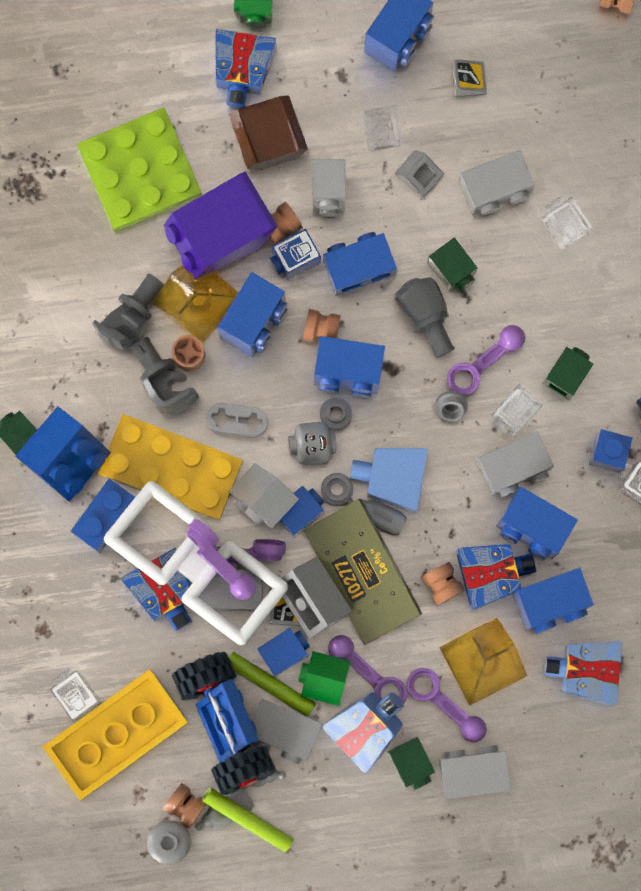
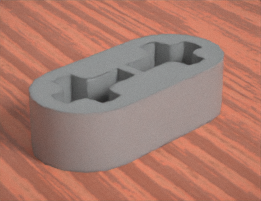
(237, 412)

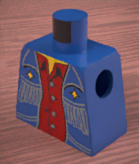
(242, 64)
(491, 572)
(160, 599)

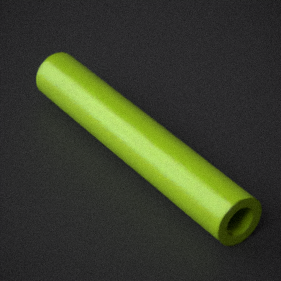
(271, 684)
(247, 819)

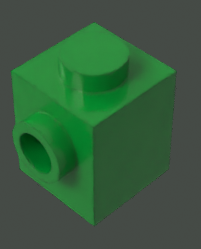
(254, 12)
(324, 678)

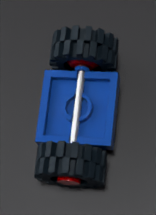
(225, 722)

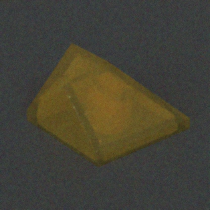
(195, 304)
(483, 661)

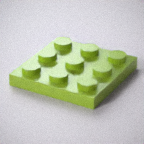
(139, 169)

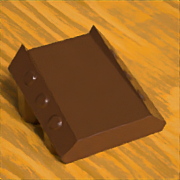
(268, 133)

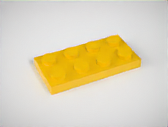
(181, 466)
(115, 734)

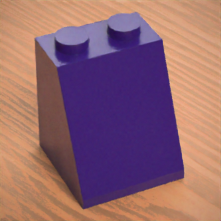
(220, 226)

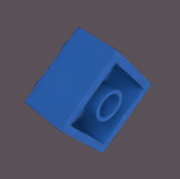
(397, 30)
(253, 315)
(348, 366)
(63, 454)
(536, 524)
(552, 600)

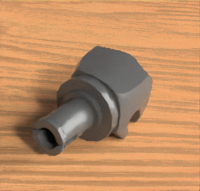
(426, 307)
(129, 321)
(159, 380)

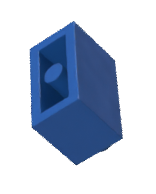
(359, 263)
(102, 514)

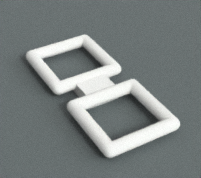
(193, 566)

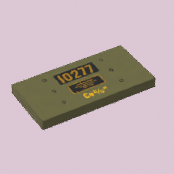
(363, 571)

